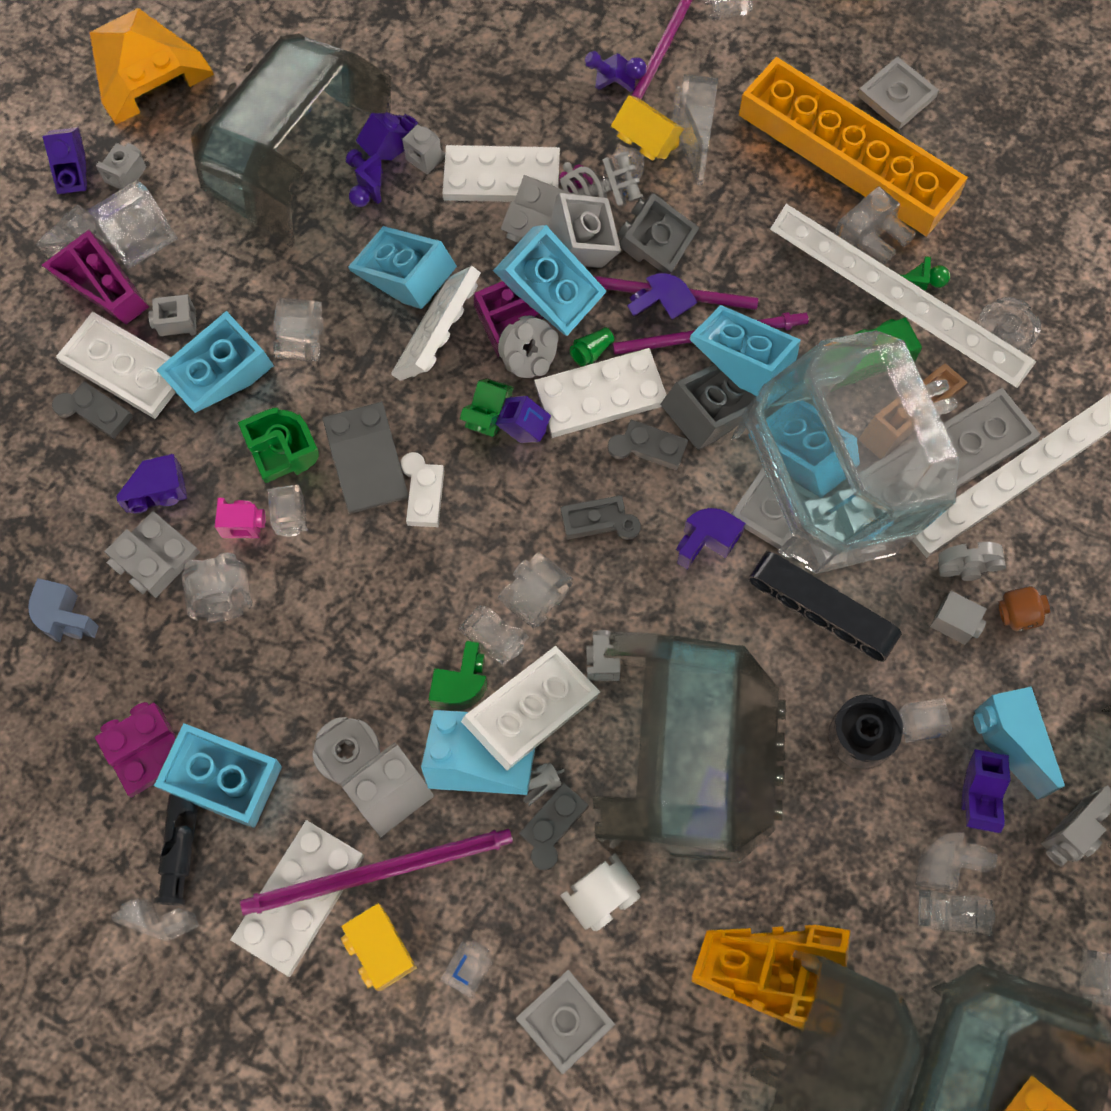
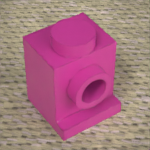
(239, 519)

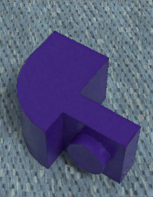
(666, 289)
(710, 528)
(984, 790)

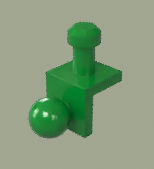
(923, 275)

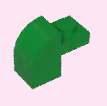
(486, 406)
(460, 689)

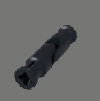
(176, 852)

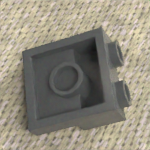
(656, 233)

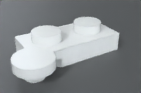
(424, 491)

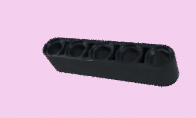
(825, 606)

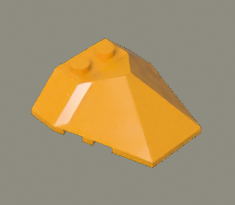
(138, 55)
(761, 968)

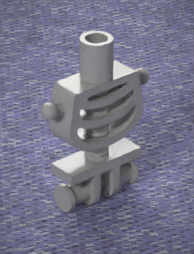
(611, 183)

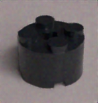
(871, 714)

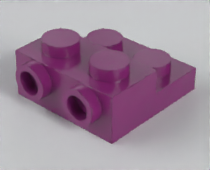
(137, 746)

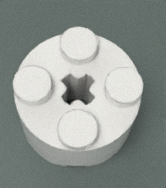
(601, 893)

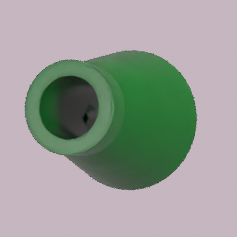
(590, 347)

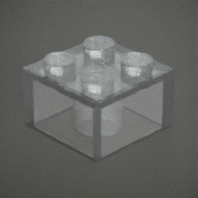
(132, 224)

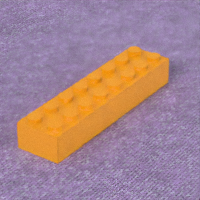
(851, 144)

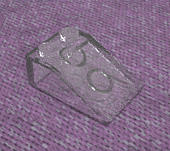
(694, 112)

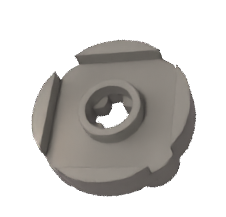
(542, 353)
(971, 562)
(328, 747)

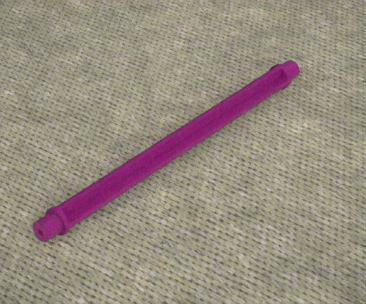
(375, 872)

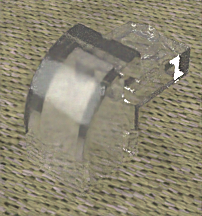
(494, 636)
(942, 861)

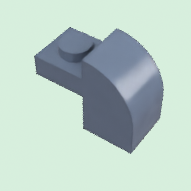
(52, 608)

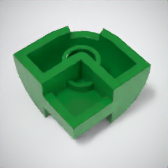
(279, 443)

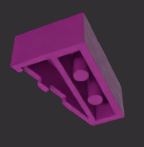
(97, 276)
(498, 308)

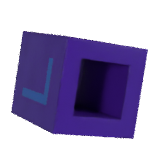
(523, 419)

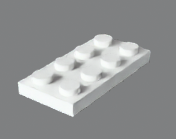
(496, 171)
(434, 327)
(118, 364)
(600, 392)
(530, 707)
(286, 932)

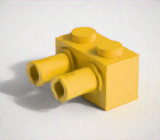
(647, 128)
(377, 947)

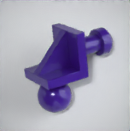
(616, 70)
(368, 178)

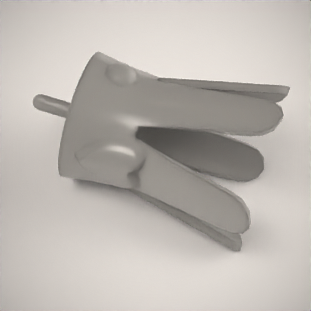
(542, 779)

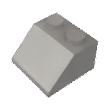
(586, 228)
(387, 789)

